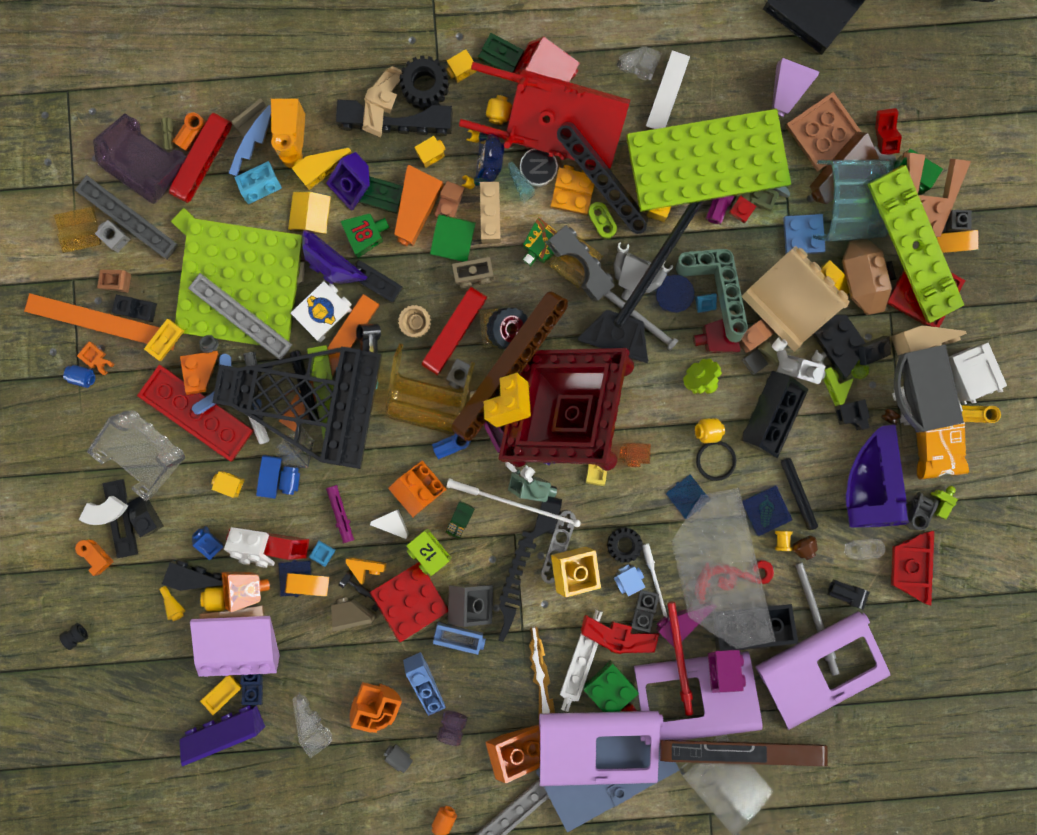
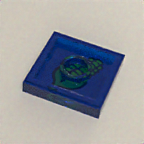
(766, 510)

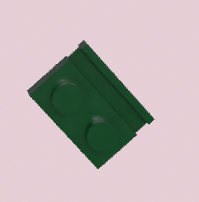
(500, 53)
(382, 195)

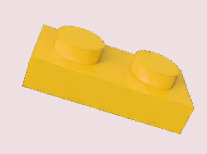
(164, 340)

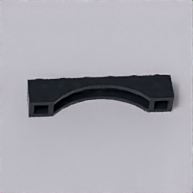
(432, 120)

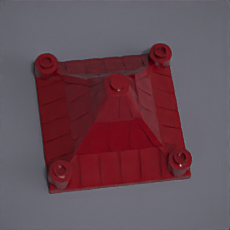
(571, 408)

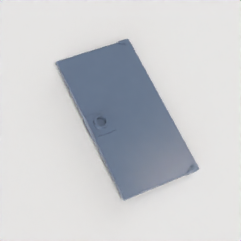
(584, 802)

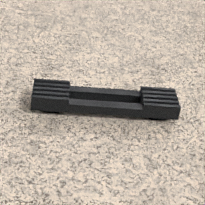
(127, 545)

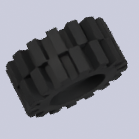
(624, 556)

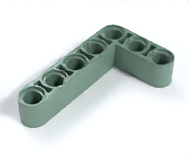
(724, 286)

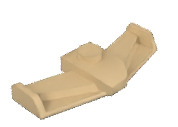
(380, 99)

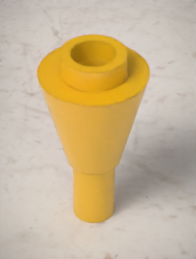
(173, 608)

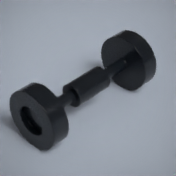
(359, 588)

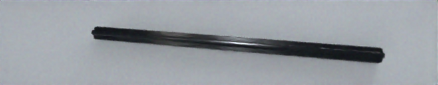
(656, 264)

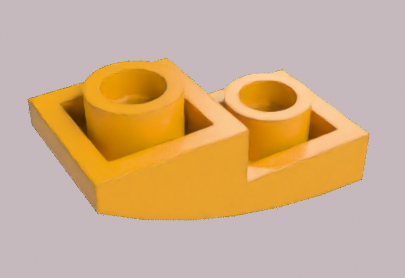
(958, 241)
(307, 584)

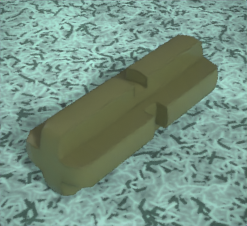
(167, 130)

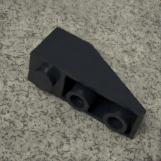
(185, 577)

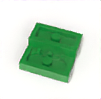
(452, 238)

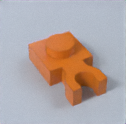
(94, 357)

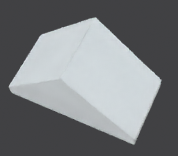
(392, 523)

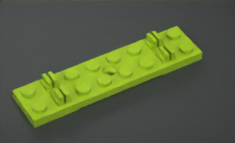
(909, 223)

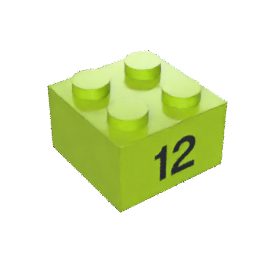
(428, 552)

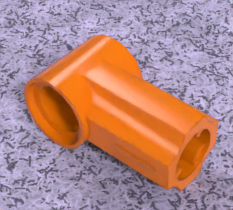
(188, 133)

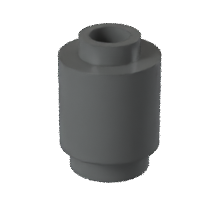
(397, 758)

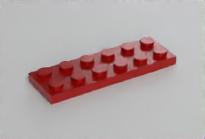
(213, 427)

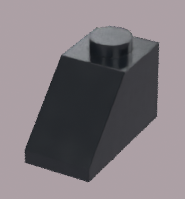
(144, 517)

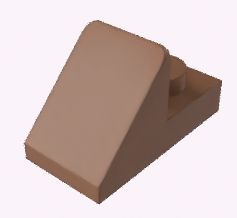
(450, 199)
(114, 280)

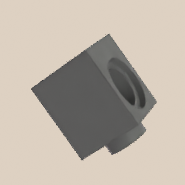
(458, 365)

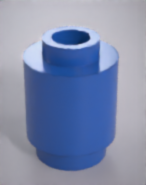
(79, 376)
(289, 480)

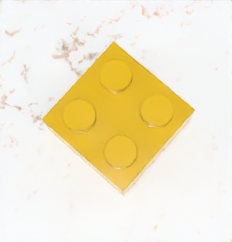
(575, 571)

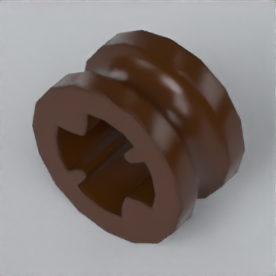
(891, 416)

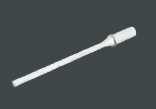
(650, 563)

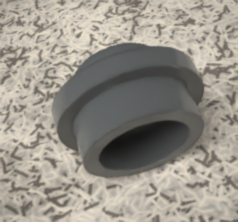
(208, 344)

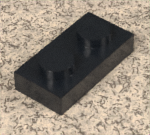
(874, 350)

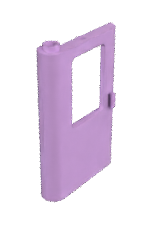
(797, 679)
(723, 711)
(570, 747)

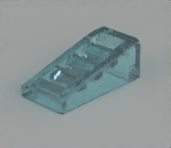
(522, 185)

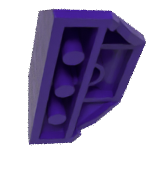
(328, 261)

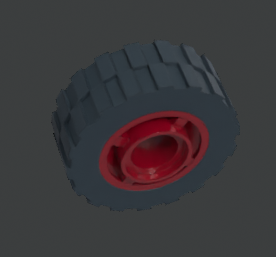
(498, 326)

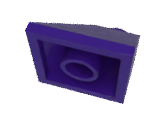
(350, 179)

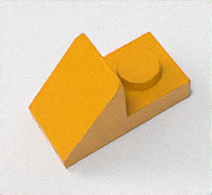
(359, 567)

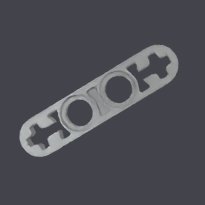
(554, 545)

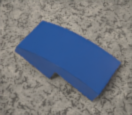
(269, 476)

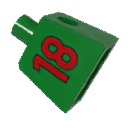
(364, 232)

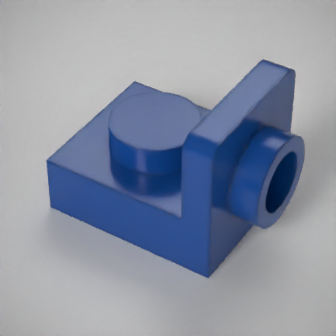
(206, 543)

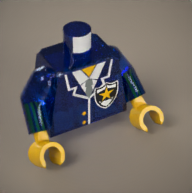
(489, 159)

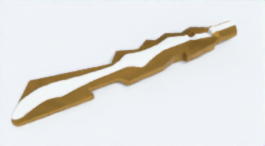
(541, 674)

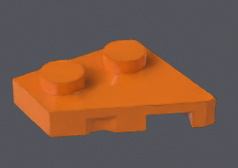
(197, 371)

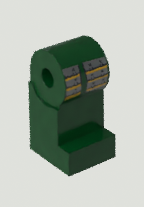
(460, 519)

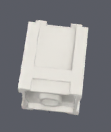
(976, 373)

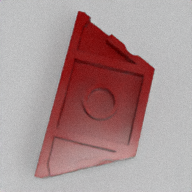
(914, 566)

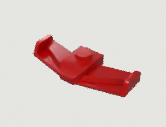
(619, 637)

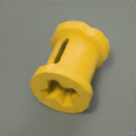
(784, 540)

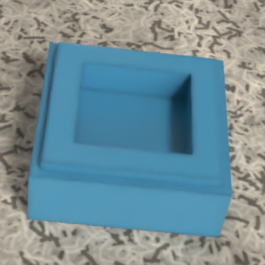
(322, 553)

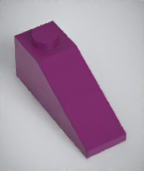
(686, 626)

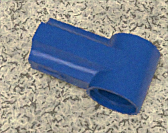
(448, 446)

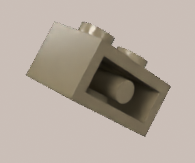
(473, 272)

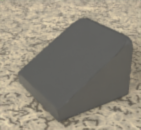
(754, 362)

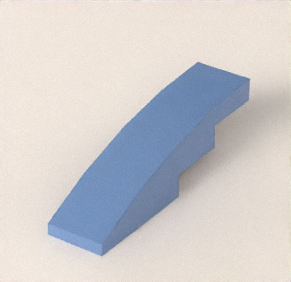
(255, 134)

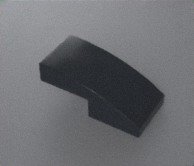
(134, 308)

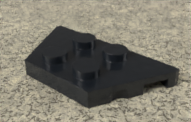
(605, 334)
(840, 343)

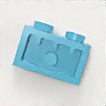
(258, 182)

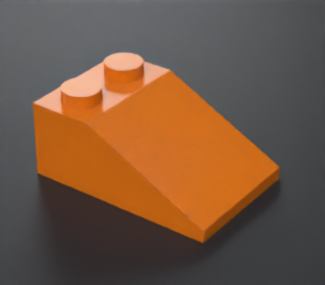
(515, 753)

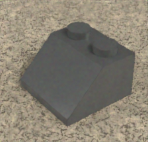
(470, 604)

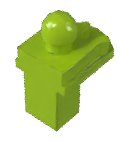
(947, 501)

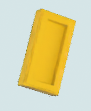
(221, 694)

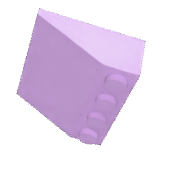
(234, 646)

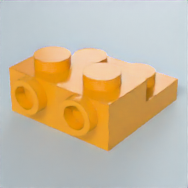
(572, 191)

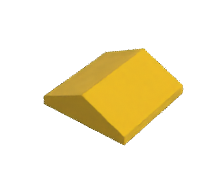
(309, 212)

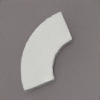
(103, 513)

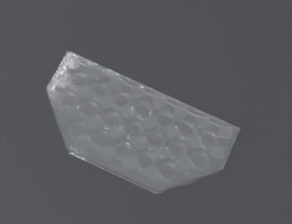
(722, 572)

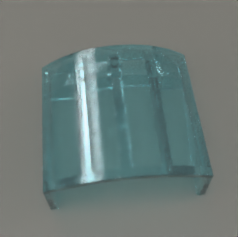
(854, 207)

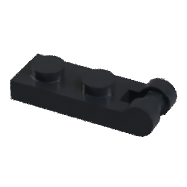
(379, 283)

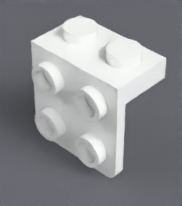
(248, 547)

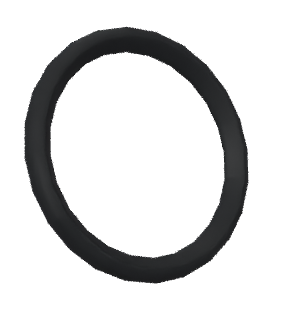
(711, 477)

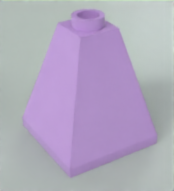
(790, 84)

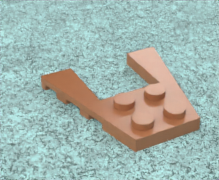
(938, 208)

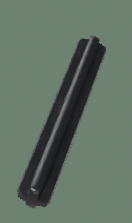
(299, 368)
(799, 494)

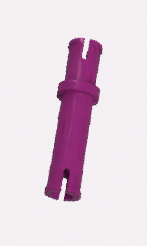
(340, 514)

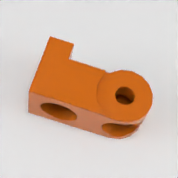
(94, 556)

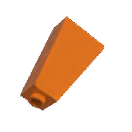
(416, 204)

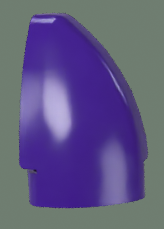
(877, 484)

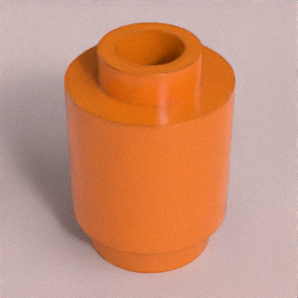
(444, 821)

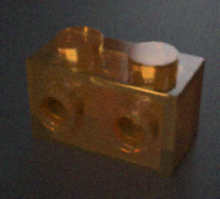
(635, 454)

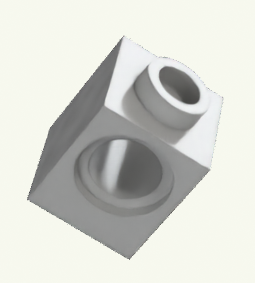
(118, 241)

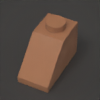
(756, 335)

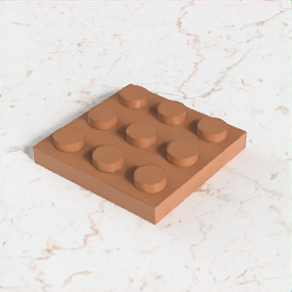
(823, 130)

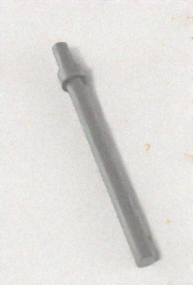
(830, 658)

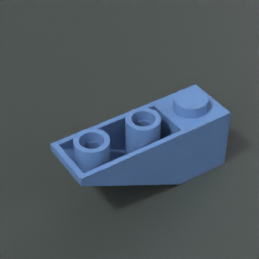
(423, 683)

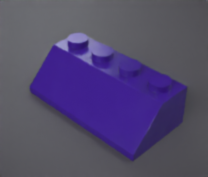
(220, 734)

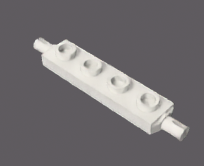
(579, 668)

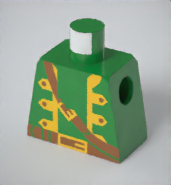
(536, 244)

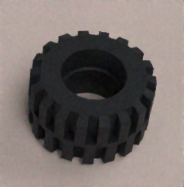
(419, 68)

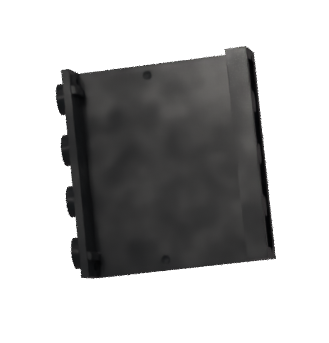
(813, 20)

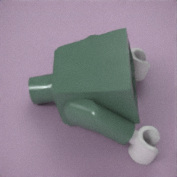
(528, 486)

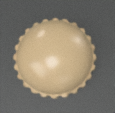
(414, 321)

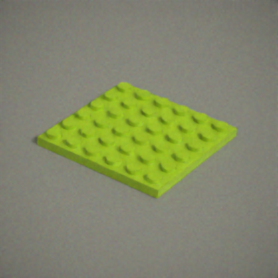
(249, 265)

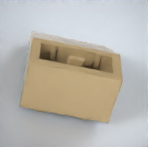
(923, 338)

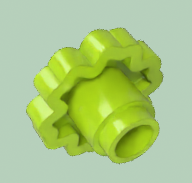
(702, 376)

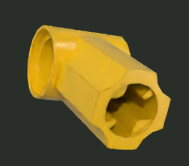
(978, 414)

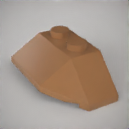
(867, 276)

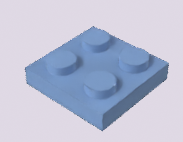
(800, 231)

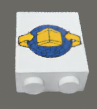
(321, 310)

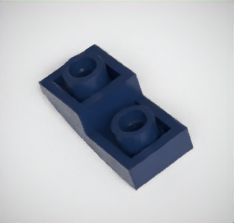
(252, 689)

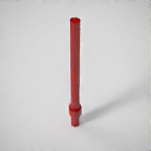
(686, 694)

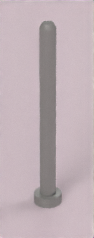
(647, 324)

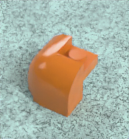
(374, 707)

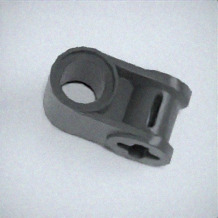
(922, 508)

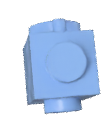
(629, 579)

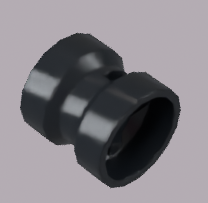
(75, 635)

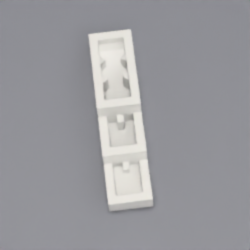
(668, 90)

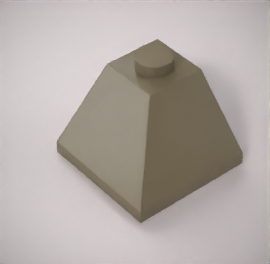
(350, 614)

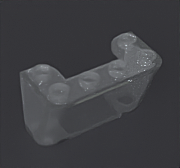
(138, 450)

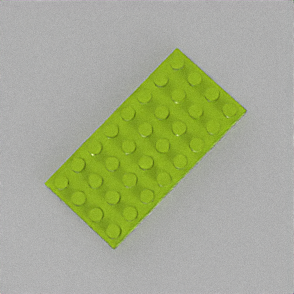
(708, 160)

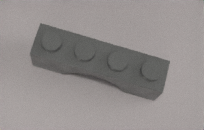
(596, 281)

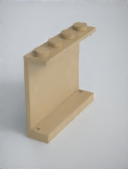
(795, 298)

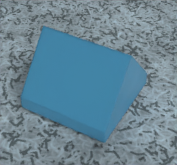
(706, 302)

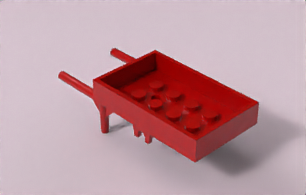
(593, 112)

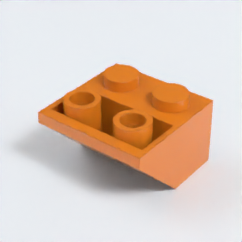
(417, 488)

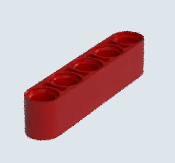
(200, 157)
(454, 331)

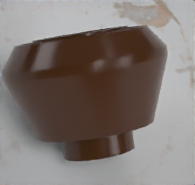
(806, 547)

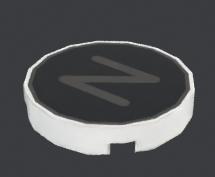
(538, 167)

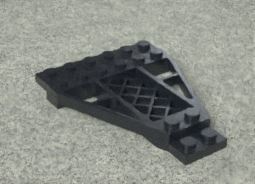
(349, 406)

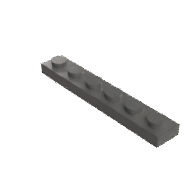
(126, 217)

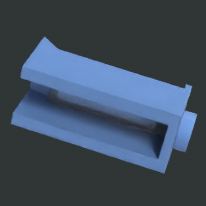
(459, 638)

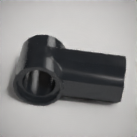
(368, 336)
(852, 595)

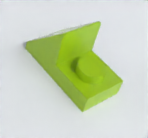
(837, 390)

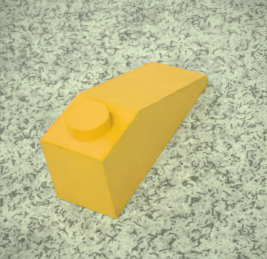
(318, 166)

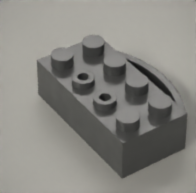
(928, 389)

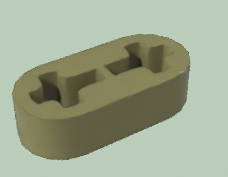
(767, 350)

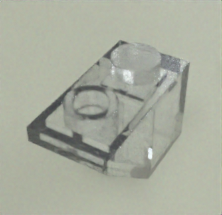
(640, 62)

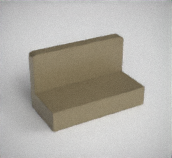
(247, 118)

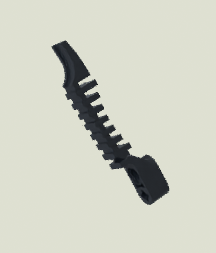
(543, 525)

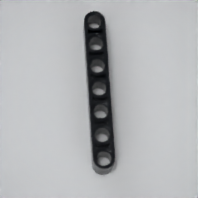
(601, 168)

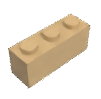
(490, 212)

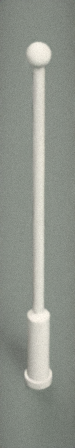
(475, 491)

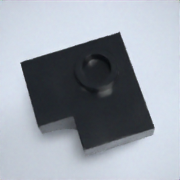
(853, 413)

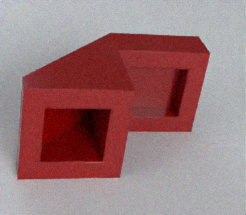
(887, 135)

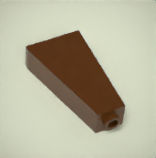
(857, 148)

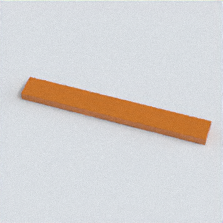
(90, 319)
(345, 337)

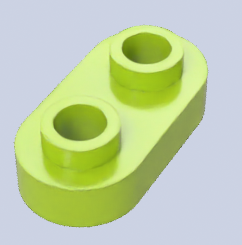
(602, 221)

